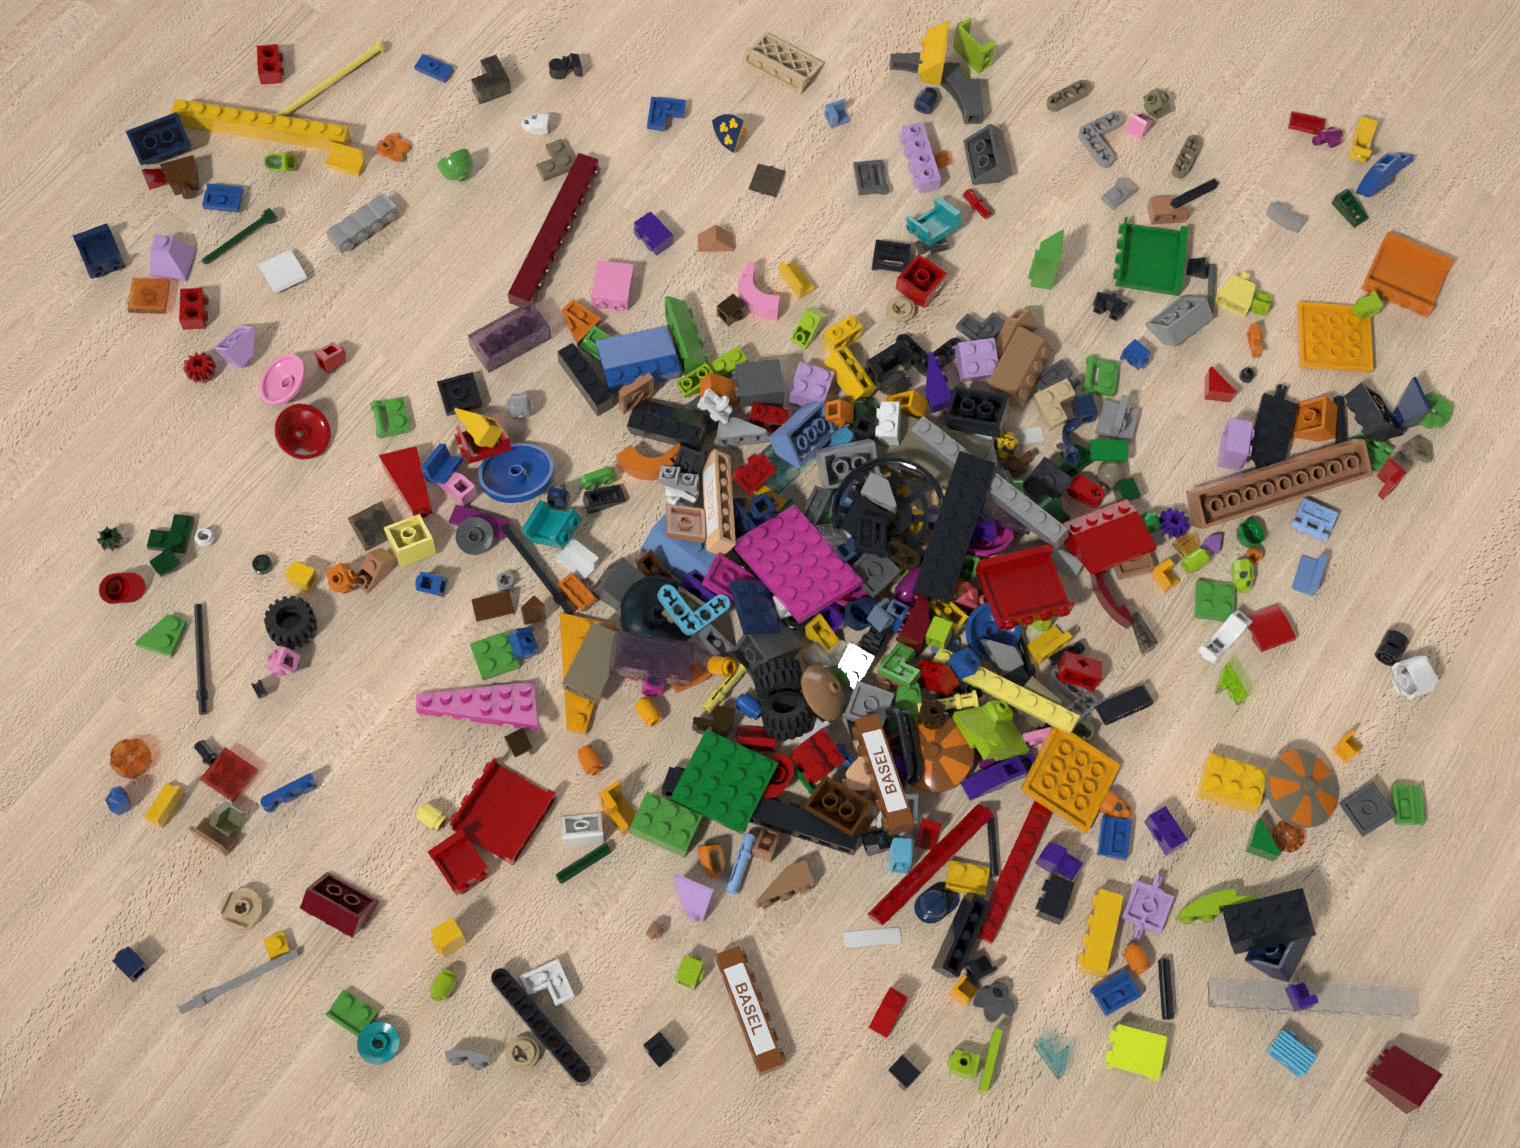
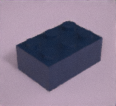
(158, 138)

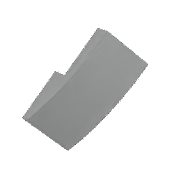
(1279, 215)
(675, 479)
(475, 1059)

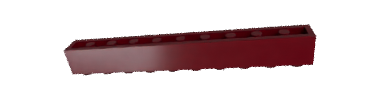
(554, 231)

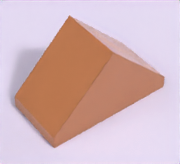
(715, 239)

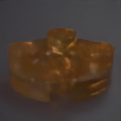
(130, 747)

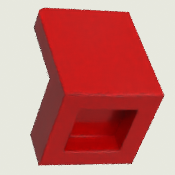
(928, 834)

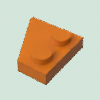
(579, 320)

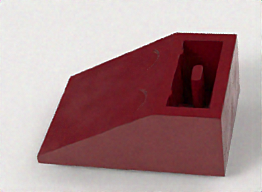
(916, 625)

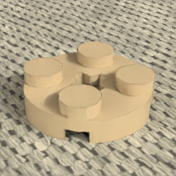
(237, 898)

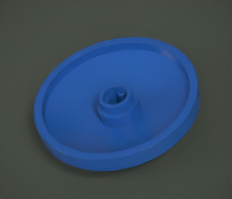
(517, 473)

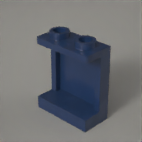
(99, 251)

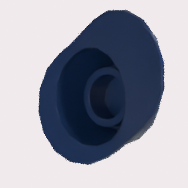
(857, 613)
(935, 903)

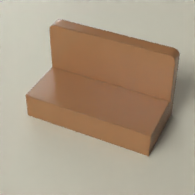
(213, 837)

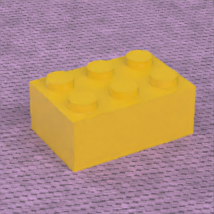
(1232, 783)

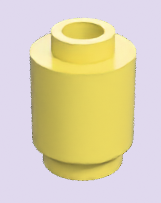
(431, 816)

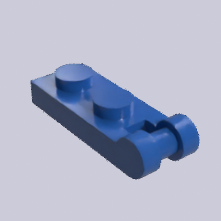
(287, 793)

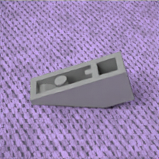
(739, 433)

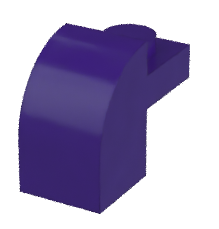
(1056, 858)

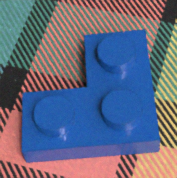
(662, 108)

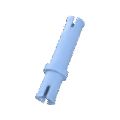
(743, 856)

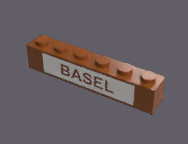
(883, 775)
(749, 1011)

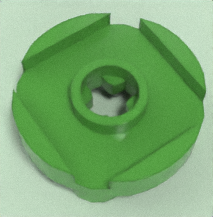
(1443, 410)

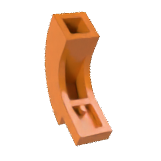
(644, 467)

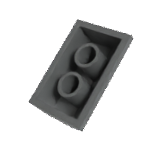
(987, 156)

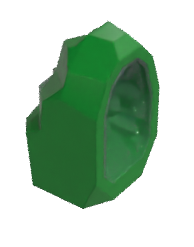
(1151, 521)

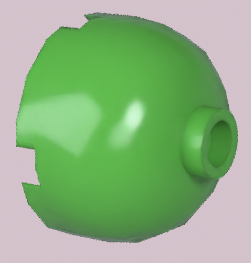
(457, 165)

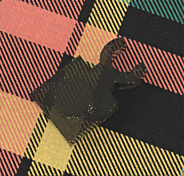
(939, 246)

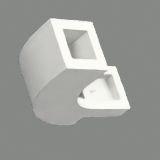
(1225, 637)

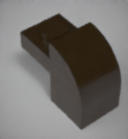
(721, 724)

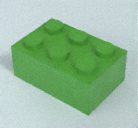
(665, 824)

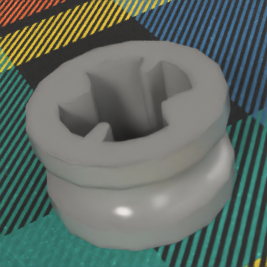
(507, 575)

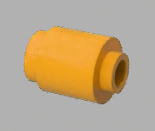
(721, 666)
(648, 711)

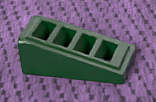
(1349, 200)

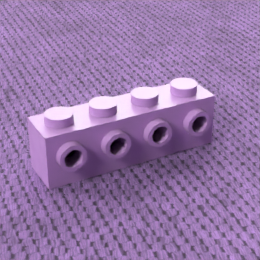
(920, 158)

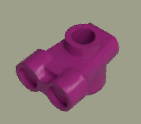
(1330, 136)

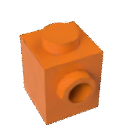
(839, 412)

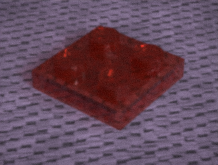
(229, 775)

